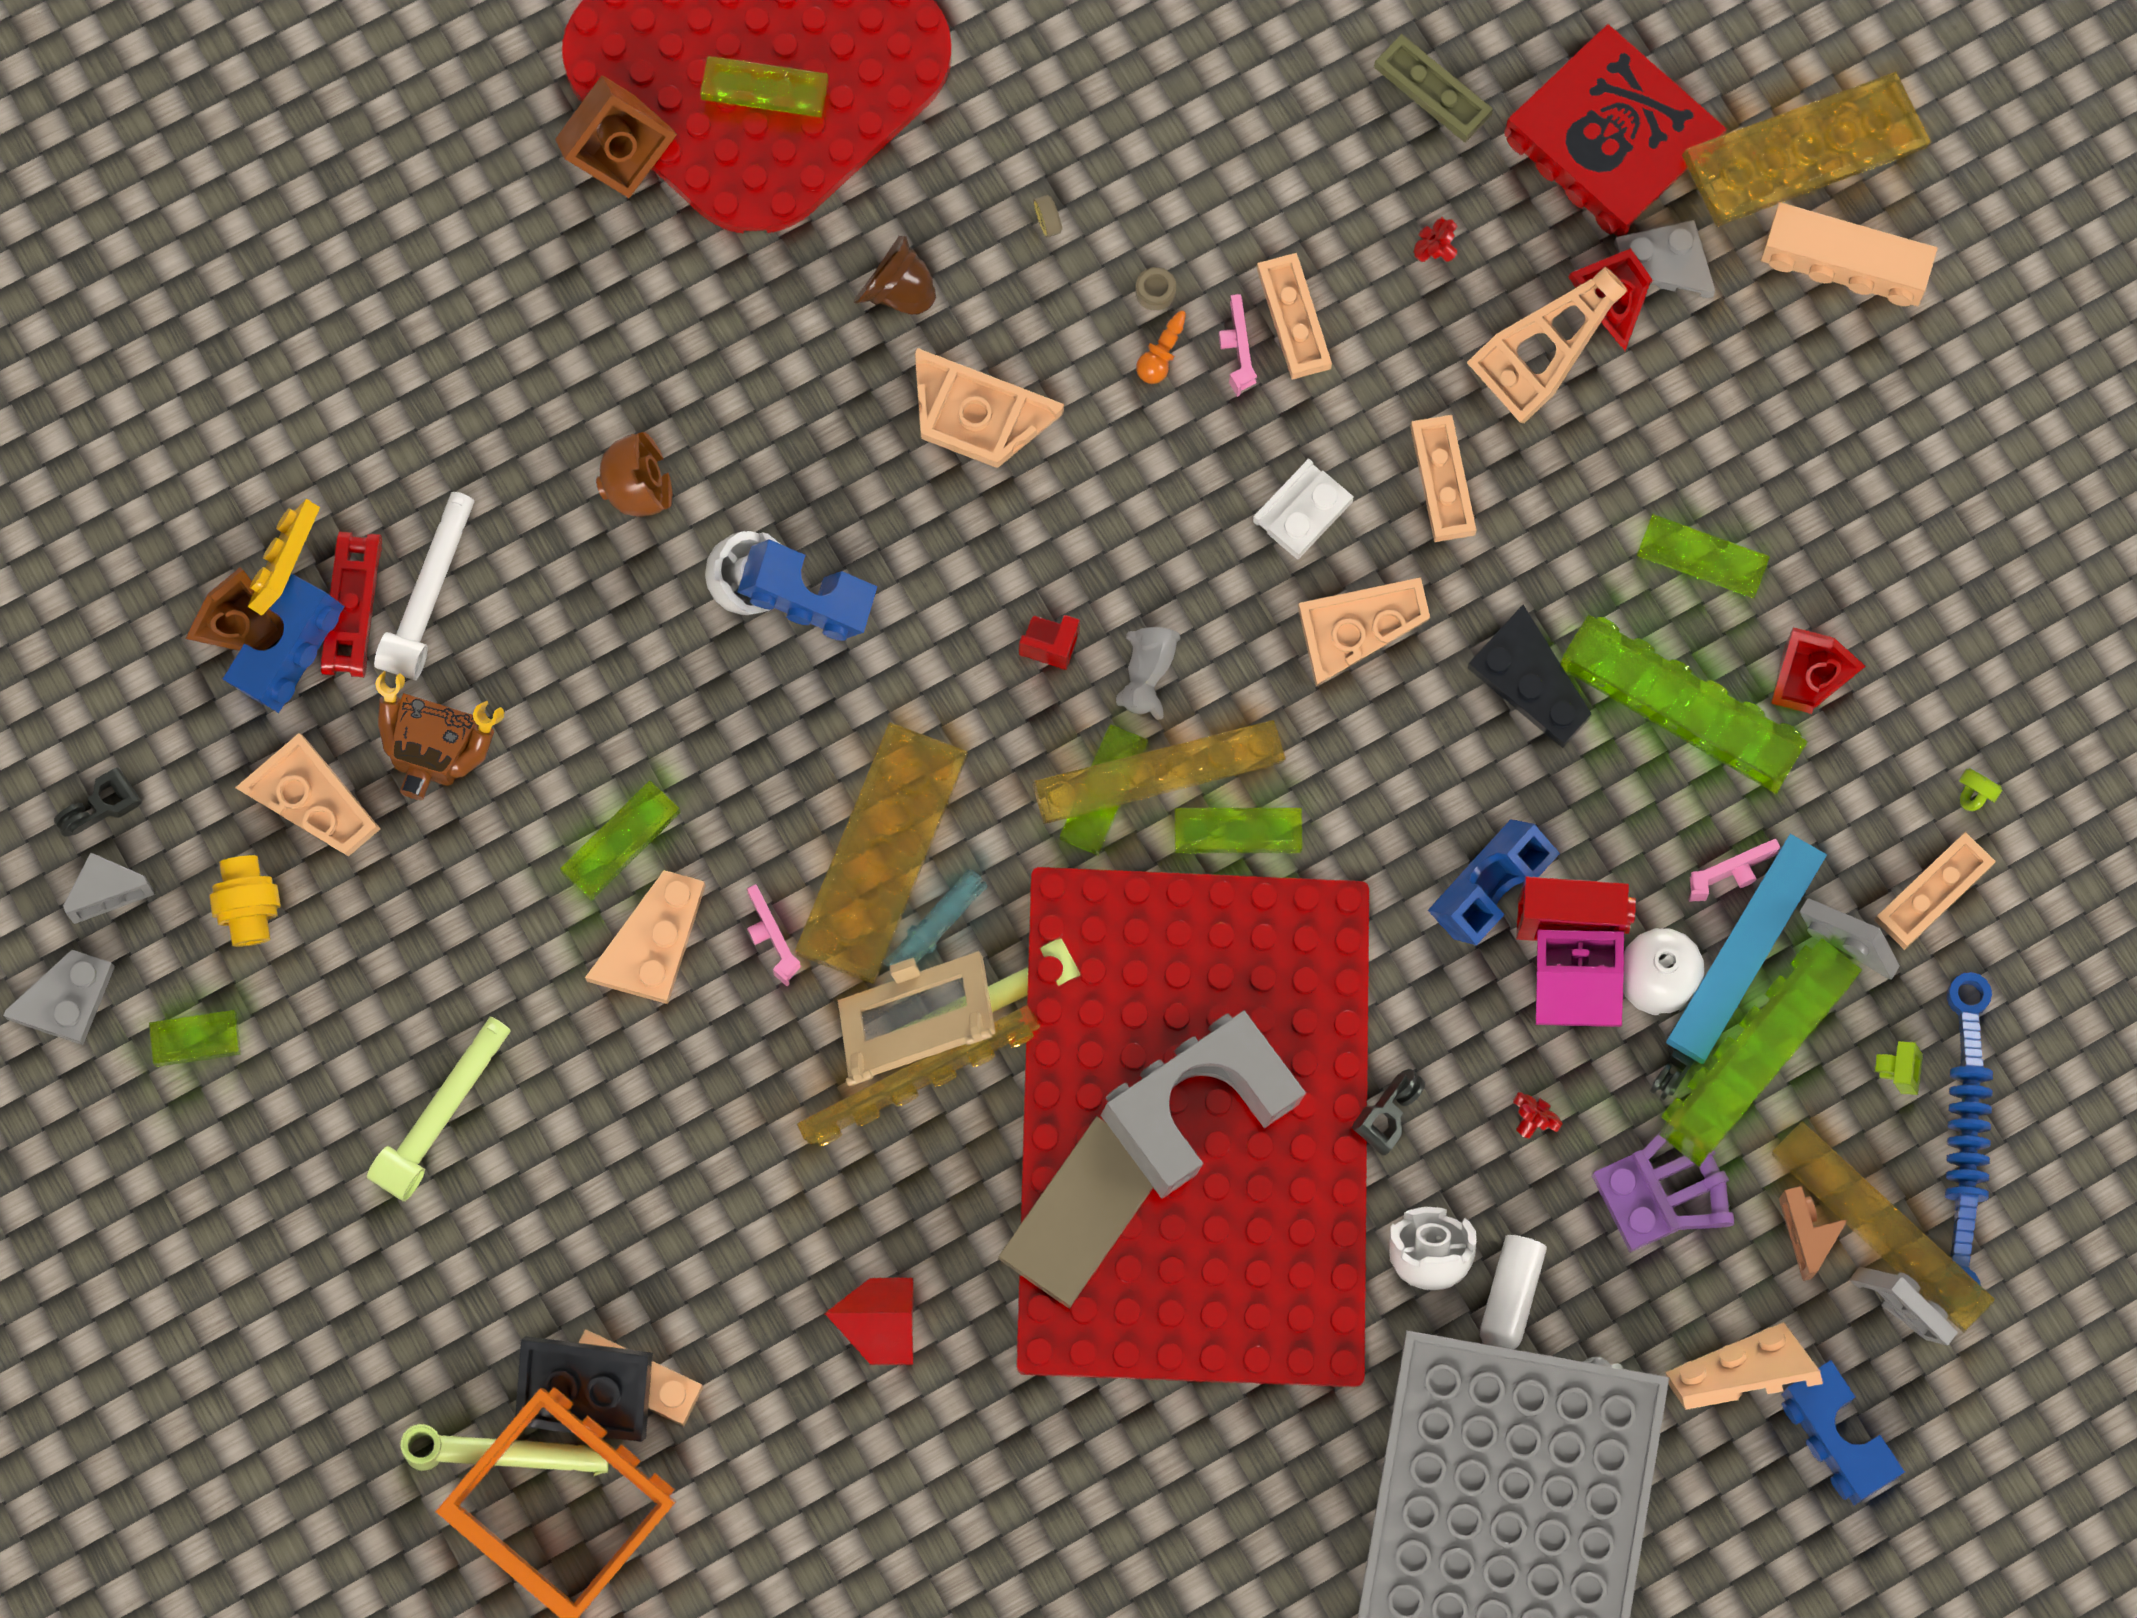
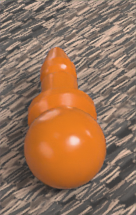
(1153, 365)

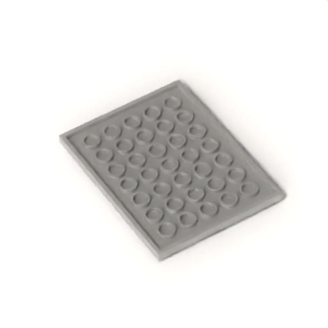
(1511, 1485)

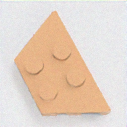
(977, 411)

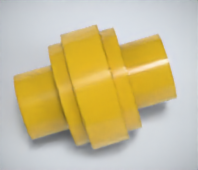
(244, 900)

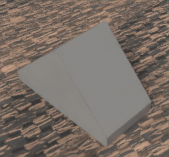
(103, 888)

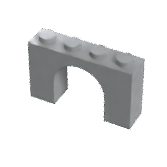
(1232, 1053)

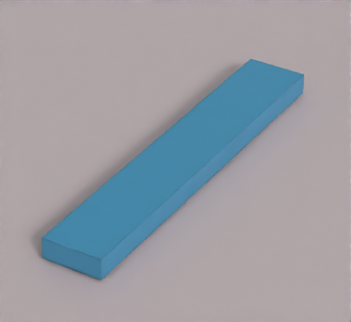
(1746, 949)

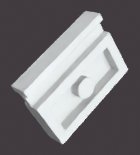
(1303, 509)

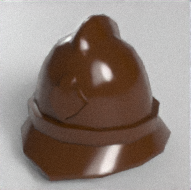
(900, 281)

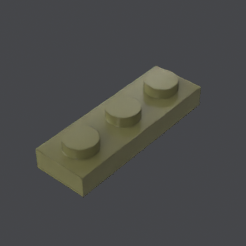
(1433, 88)

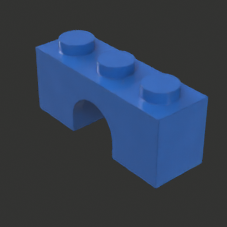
(775, 581)
(274, 673)
(1470, 903)
(1856, 1468)

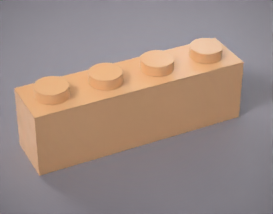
(1848, 255)

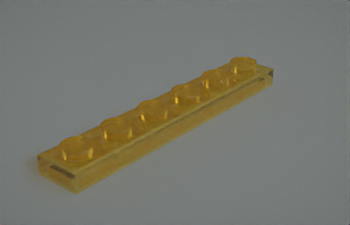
(1158, 772)
(903, 1085)
(1882, 1226)

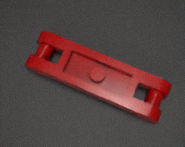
(354, 587)

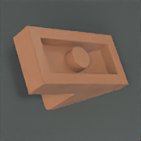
(1809, 1242)

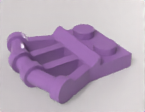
(1643, 1208)

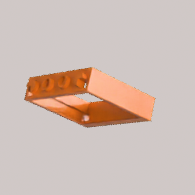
(507, 1558)

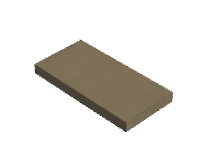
(1078, 1216)

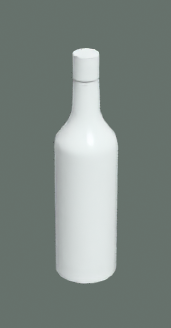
(1512, 1292)

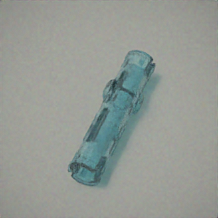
(923, 937)

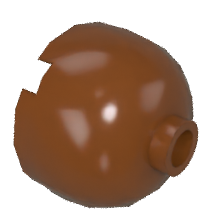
(633, 478)

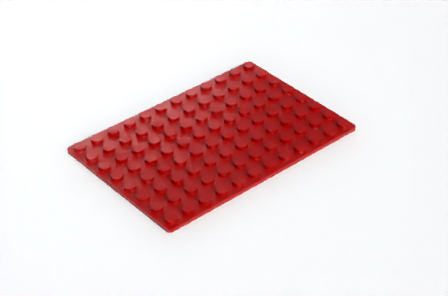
(1265, 1249)

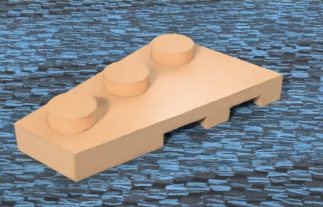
(1358, 623)
(311, 796)
(652, 941)
(1747, 1365)

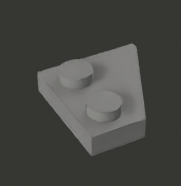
(1672, 257)
(1851, 936)
(64, 997)
(1907, 1304)

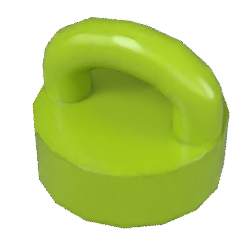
(1980, 784)

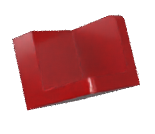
(1050, 641)

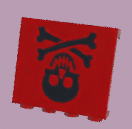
(1610, 130)

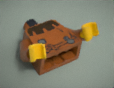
(431, 739)

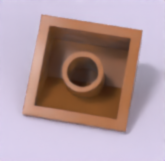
(614, 137)

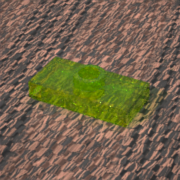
(194, 1038)

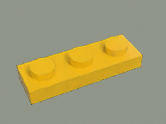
(282, 556)

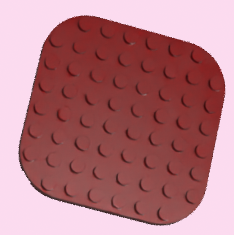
(752, 163)

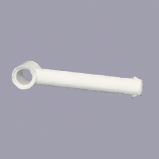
(403, 651)

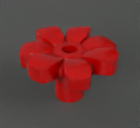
(1436, 241)
(1535, 1115)

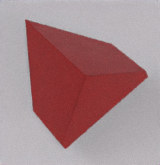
(1624, 312)
(1812, 670)
(878, 1320)

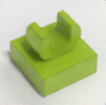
(1902, 1068)

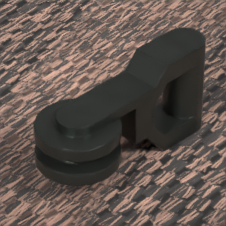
(75, 819)
(1670, 1082)
(1405, 1089)

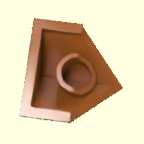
(228, 620)

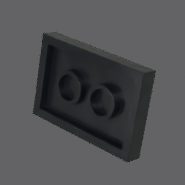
(599, 1380)

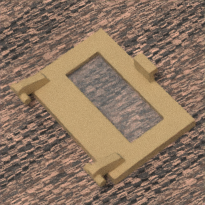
(915, 1016)

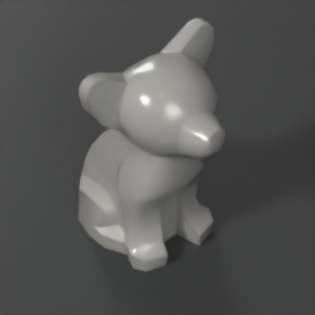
(1149, 661)

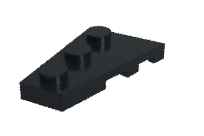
(1531, 679)

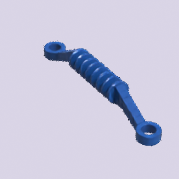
(1971, 1074)

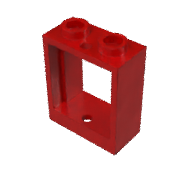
(1573, 906)

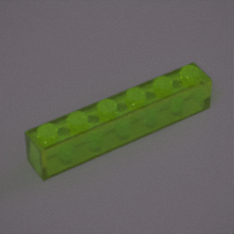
(1683, 703)
(1759, 1052)

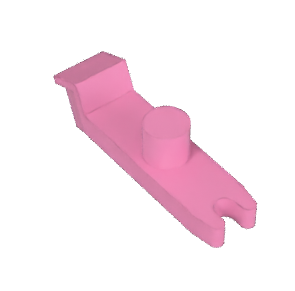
(1237, 338)
(1737, 866)
(768, 929)

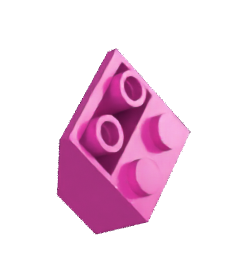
(1579, 978)

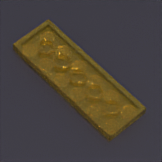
(1806, 149)
(881, 853)

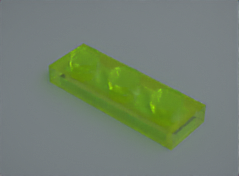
(764, 86)
(1703, 556)
(1091, 829)
(1238, 830)
(620, 840)

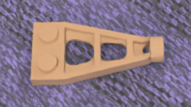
(1511, 377)

